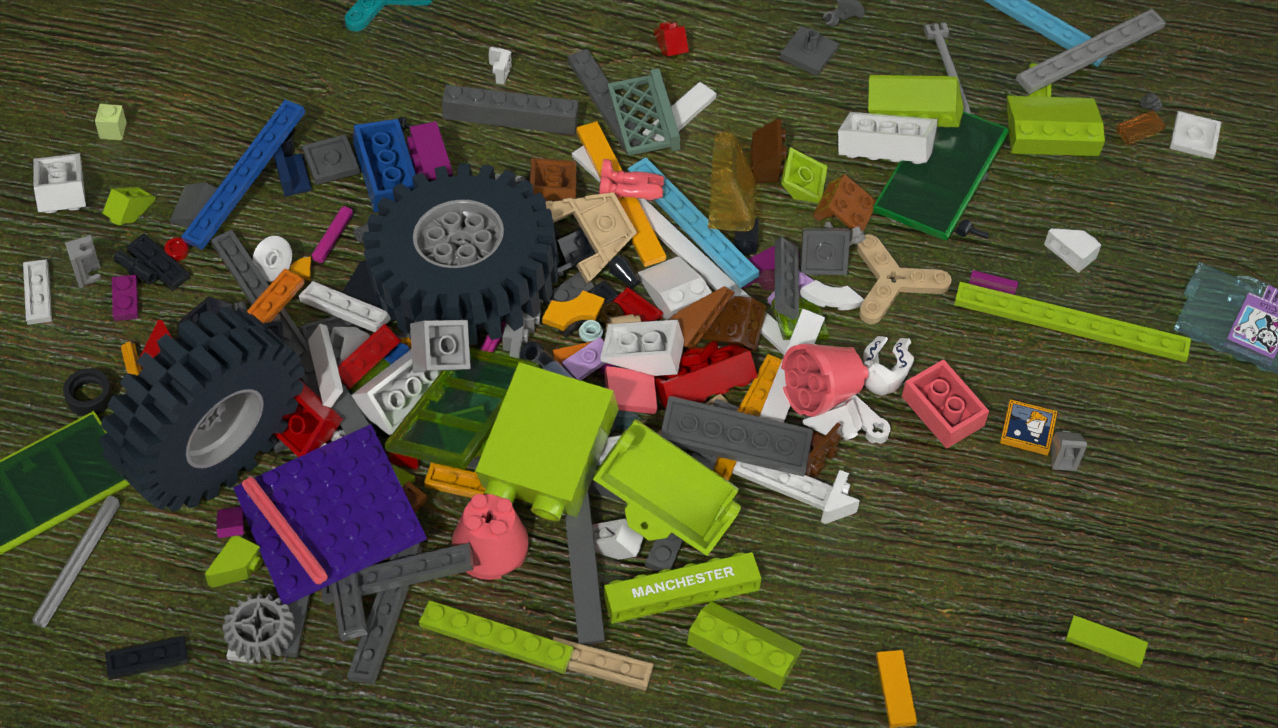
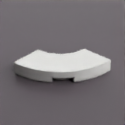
(823, 295)

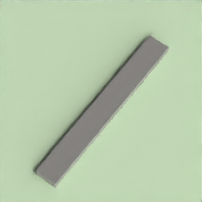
(1090, 51)

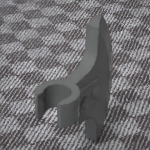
(845, 10)

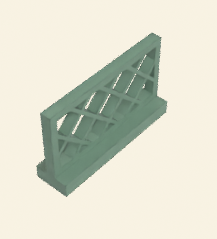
(663, 113)

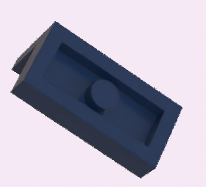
(291, 173)

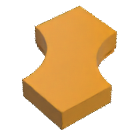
(563, 314)

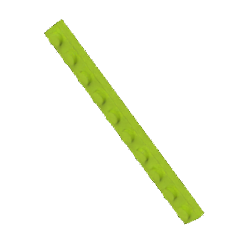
(1073, 321)

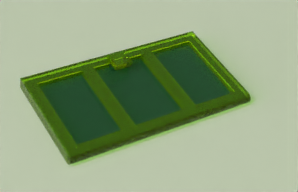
(456, 411)

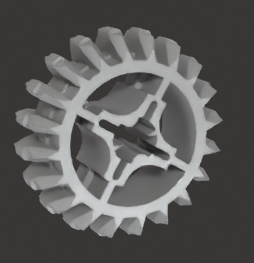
(238, 625)

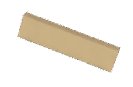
(608, 665)

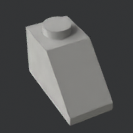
(346, 341)
(1067, 450)

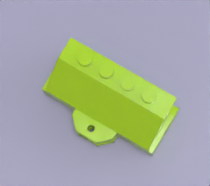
(667, 489)

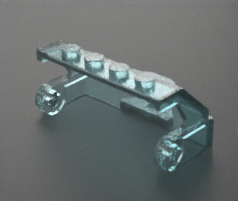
(1212, 309)

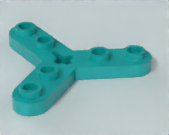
(365, 10)

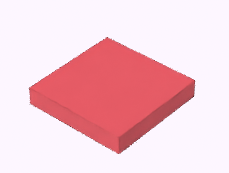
(632, 389)

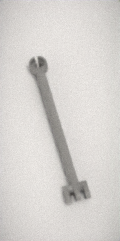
(939, 35)

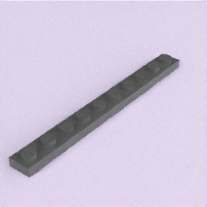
(253, 285)

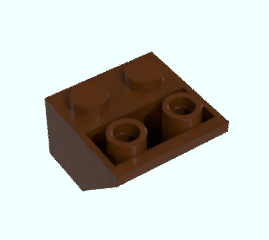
(768, 152)

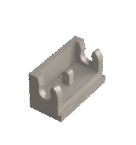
(83, 260)

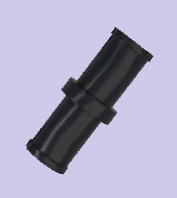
(135, 266)

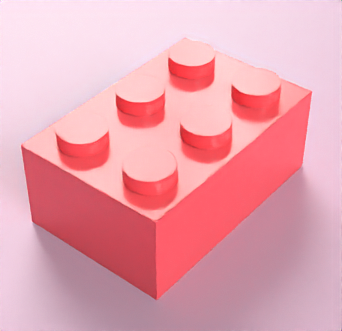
(945, 403)

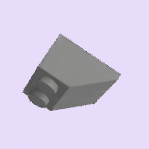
(440, 346)

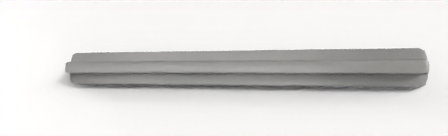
(76, 562)

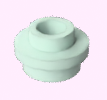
(590, 326)

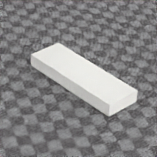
(37, 292)

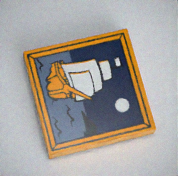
(1028, 427)

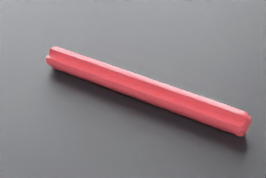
(284, 530)

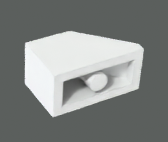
(1073, 247)
(844, 414)
(616, 539)

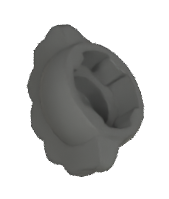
(1151, 102)

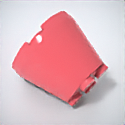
(821, 377)
(494, 534)

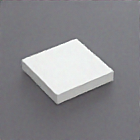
(1195, 135)

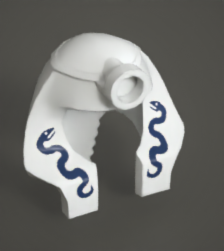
(881, 379)

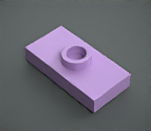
(585, 360)

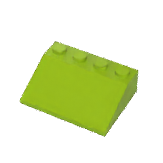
(1055, 126)

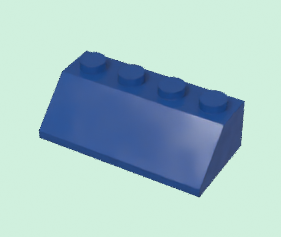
(383, 158)

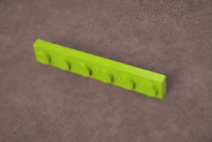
(496, 637)

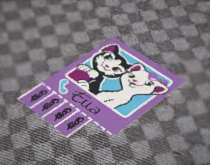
(1258, 323)

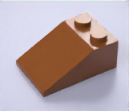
(553, 178)

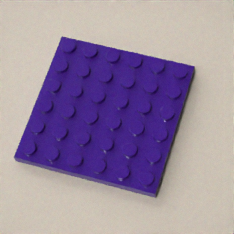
(340, 506)

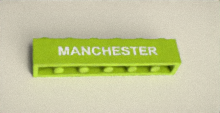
(681, 587)

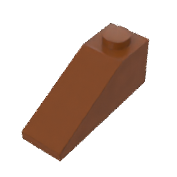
(700, 315)

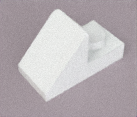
(838, 503)

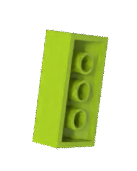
(917, 97)
(744, 644)

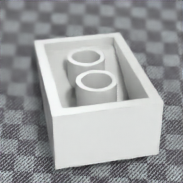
(59, 183)
(673, 285)
(644, 346)

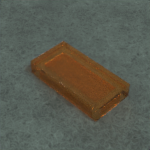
(1140, 127)

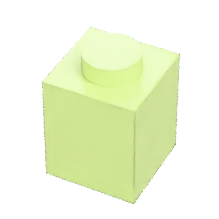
(110, 122)

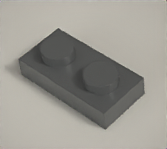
(570, 289)

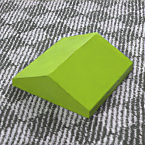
(803, 176)

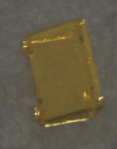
(732, 186)

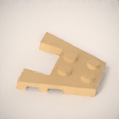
(603, 224)

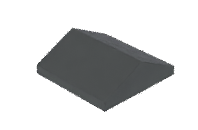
(191, 203)

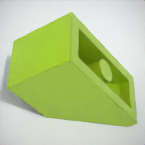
(127, 204)
(234, 562)

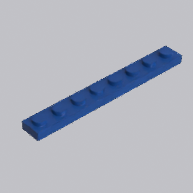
(243, 174)

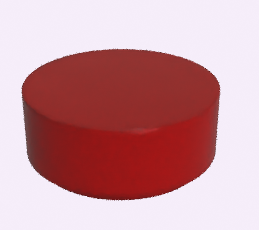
(177, 249)

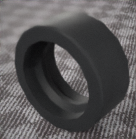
(84, 377)

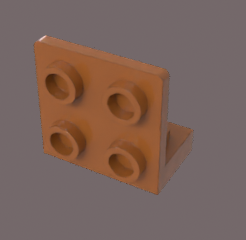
(846, 202)

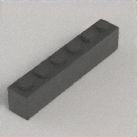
(510, 109)

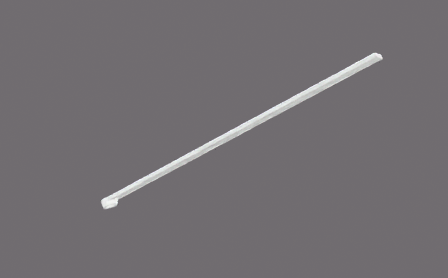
(717, 278)

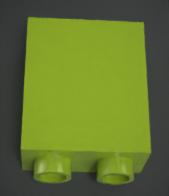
(547, 441)

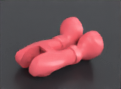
(630, 184)

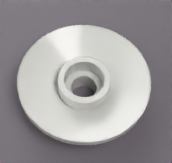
(272, 257)

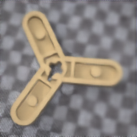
(886, 291)

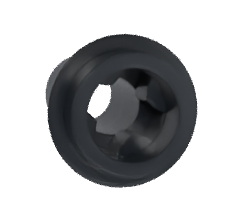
(623, 270)

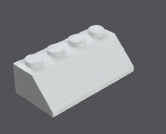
(887, 137)
(393, 393)

